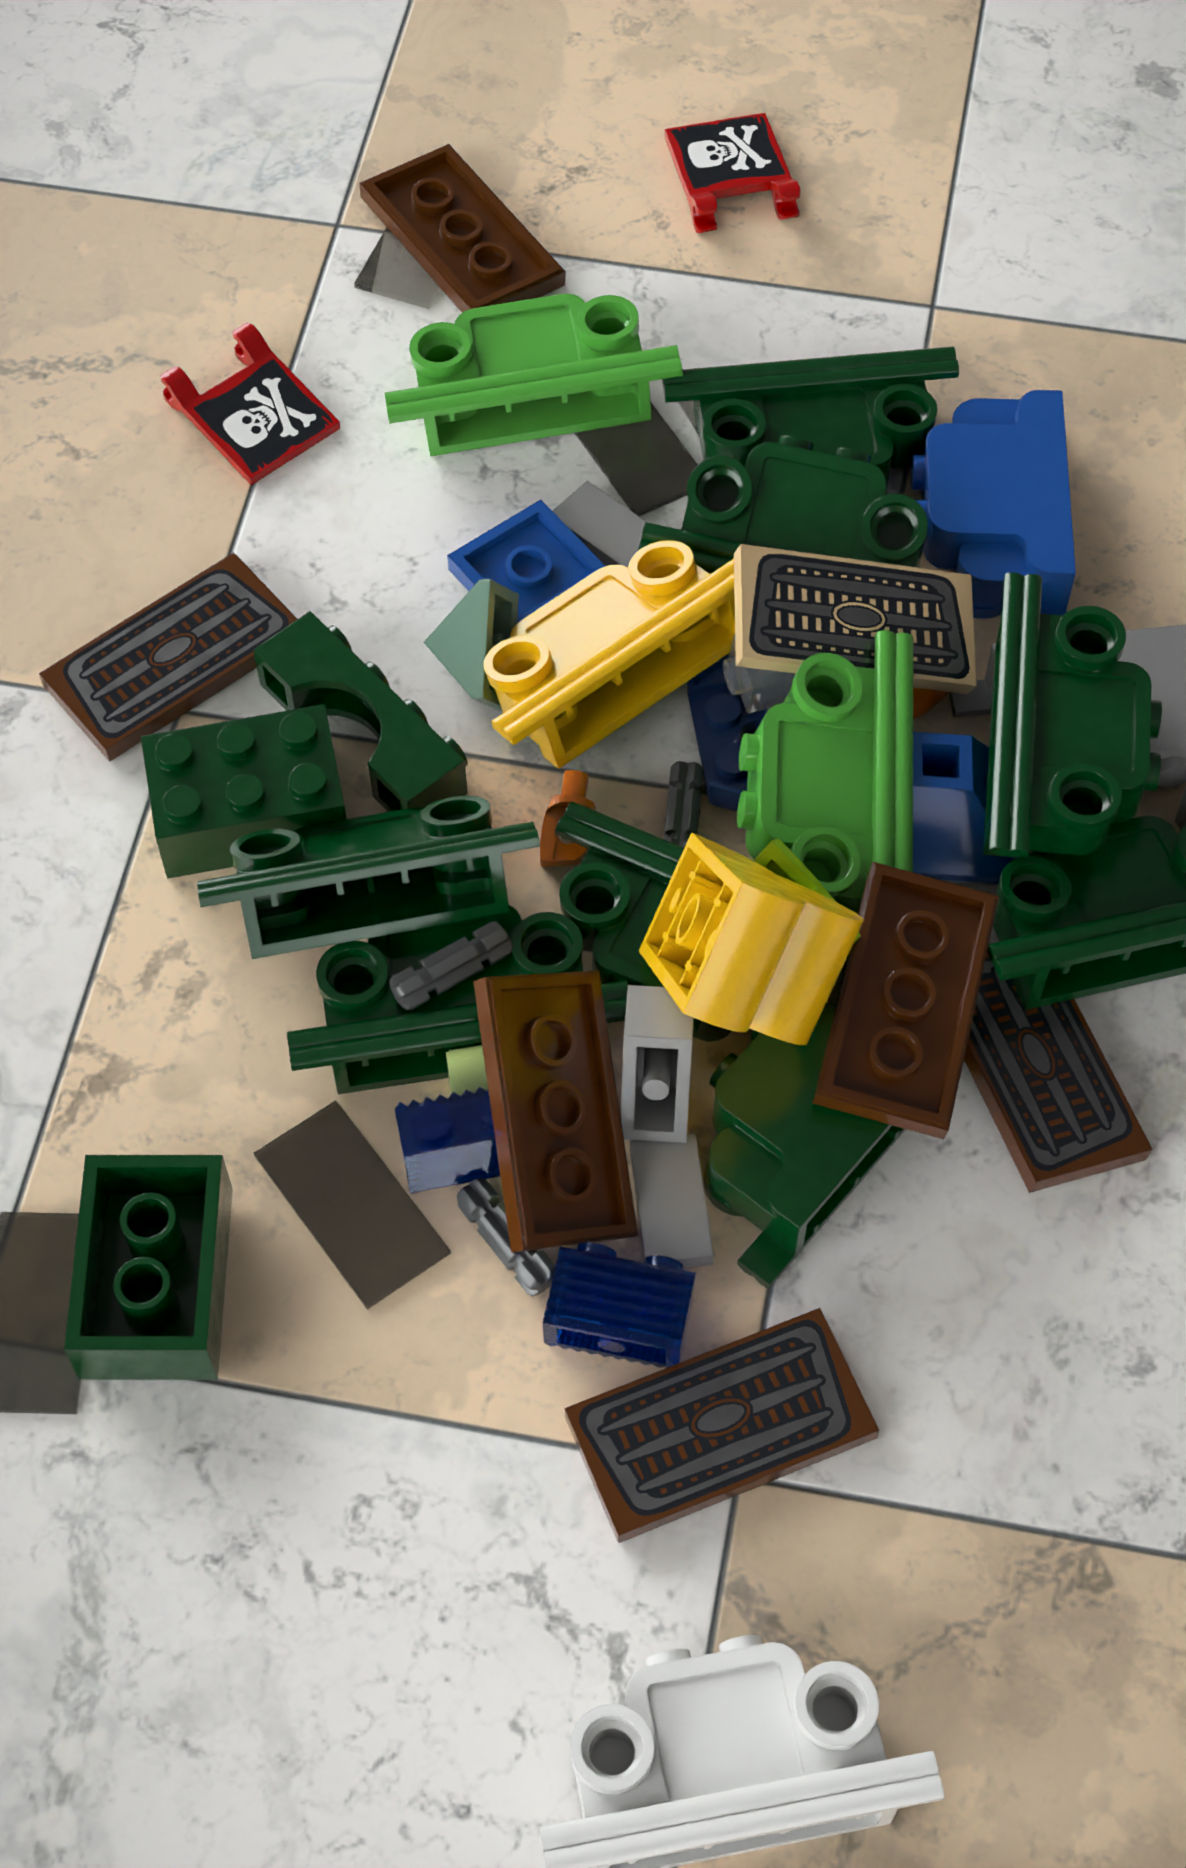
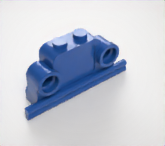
(1000, 497)

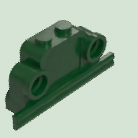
(835, 402)
(796, 503)
(1064, 728)
(369, 875)
(617, 896)
(1094, 918)
(382, 1044)
(779, 1153)

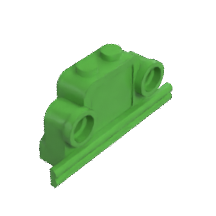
(530, 372)
(837, 768)

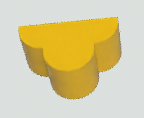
(747, 944)

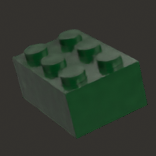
(238, 780)
(149, 1268)

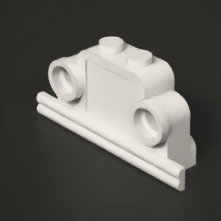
(731, 1761)

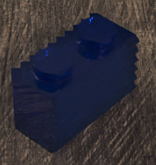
(447, 1140)
(619, 1305)

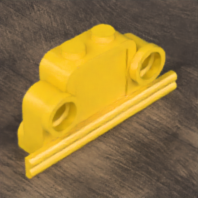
(610, 649)

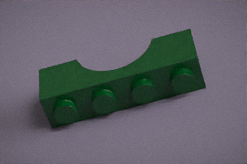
(316, 666)

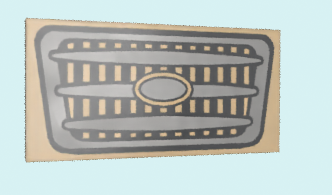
(831, 604)

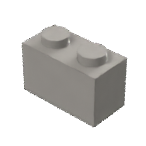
(655, 1067)

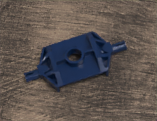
(719, 728)

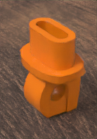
(552, 849)

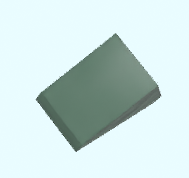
(470, 632)

